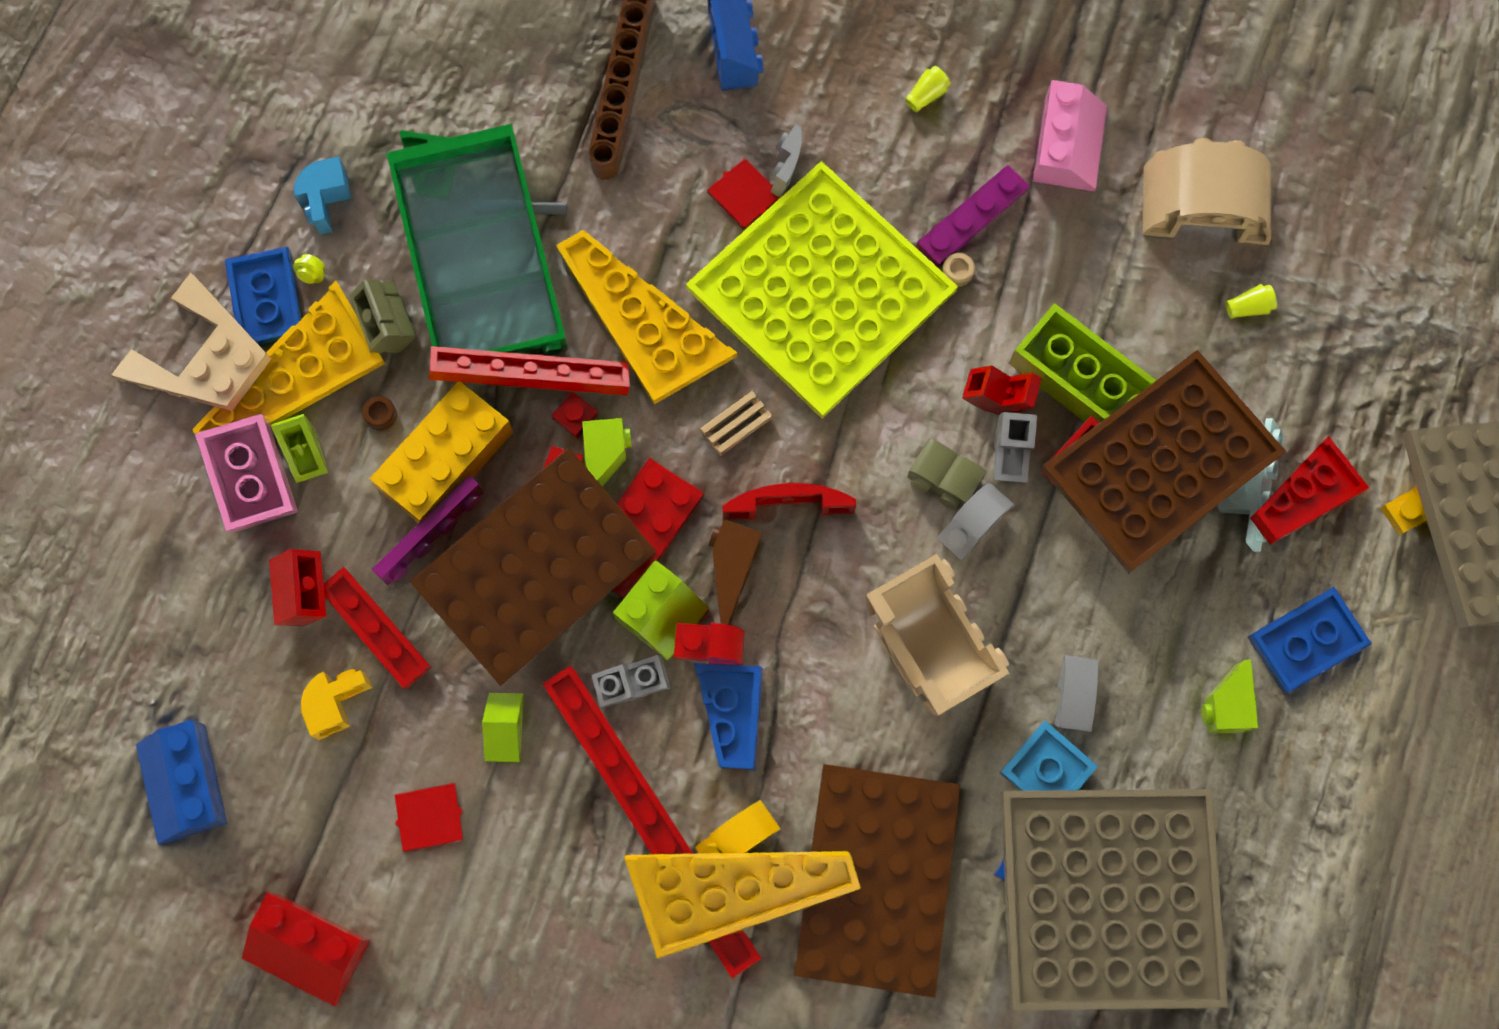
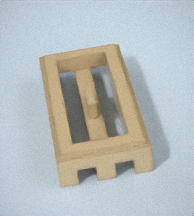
(757, 406)

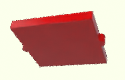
(743, 193)
(428, 817)

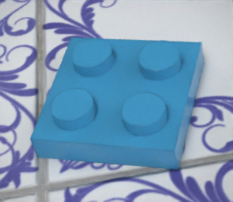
(1048, 763)

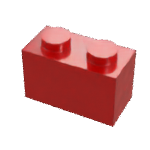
(297, 588)

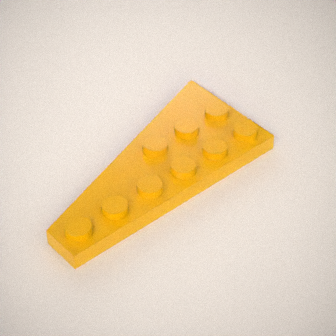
(712, 895)

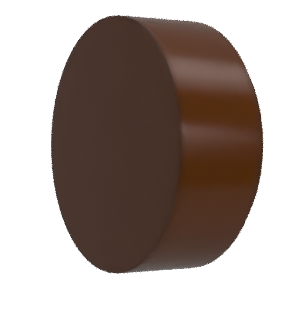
(379, 413)

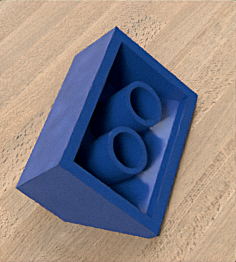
(734, 43)
(180, 781)

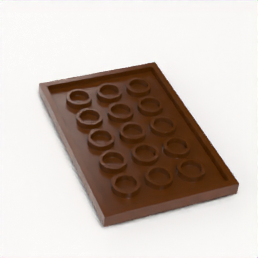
(1163, 461)
(533, 566)
(902, 855)

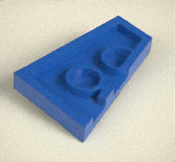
(733, 711)

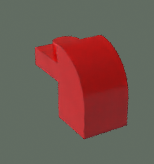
(998, 392)
(709, 643)

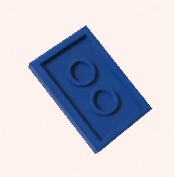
(264, 294)
(1309, 640)

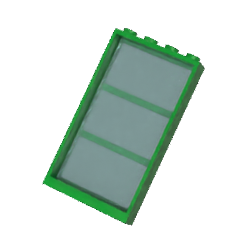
(477, 244)

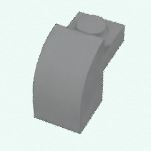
(1012, 446)
(974, 520)

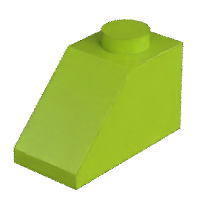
(605, 447)
(1232, 702)

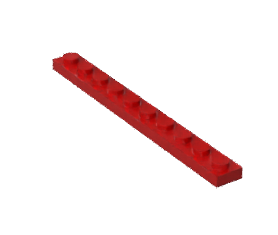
(634, 794)

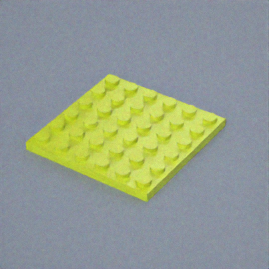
(821, 289)

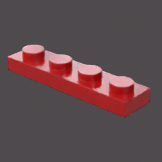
(375, 628)

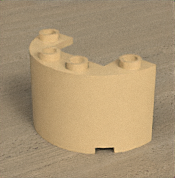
(1208, 187)
(932, 637)

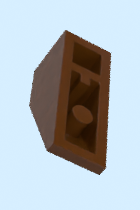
(732, 559)

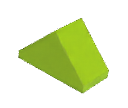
(300, 447)
(503, 727)

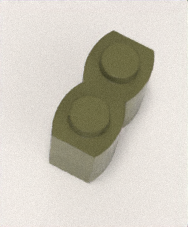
(945, 474)

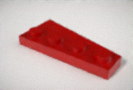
(1310, 492)

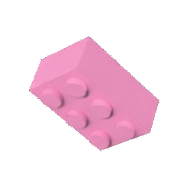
(246, 473)

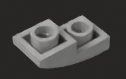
(789, 150)
(630, 681)
(1078, 693)

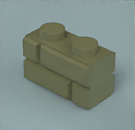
(382, 316)

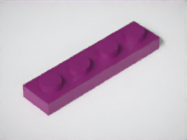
(972, 216)
(420, 539)

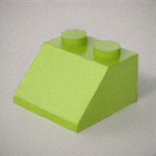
(656, 606)

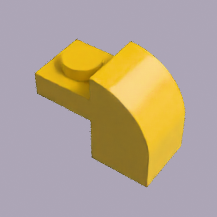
(1405, 511)
(323, 697)
(741, 832)

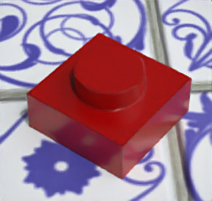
(573, 413)

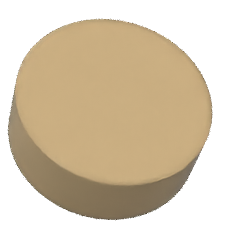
(959, 268)

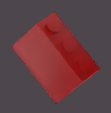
(303, 948)

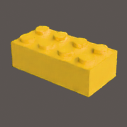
(442, 452)

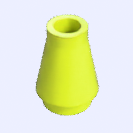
(928, 88)
(1254, 302)

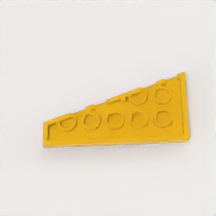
(649, 328)
(305, 364)

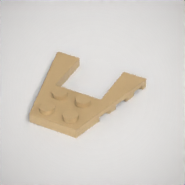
(218, 371)

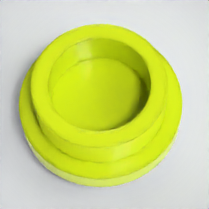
(309, 269)

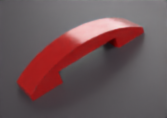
(831, 500)

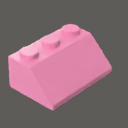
(1070, 137)

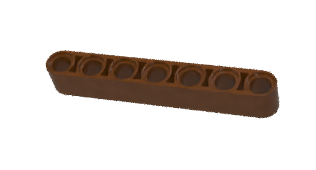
(620, 89)

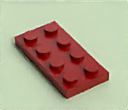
(659, 508)

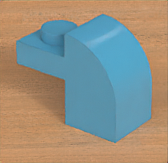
(319, 185)

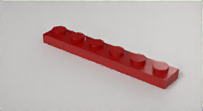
(528, 370)

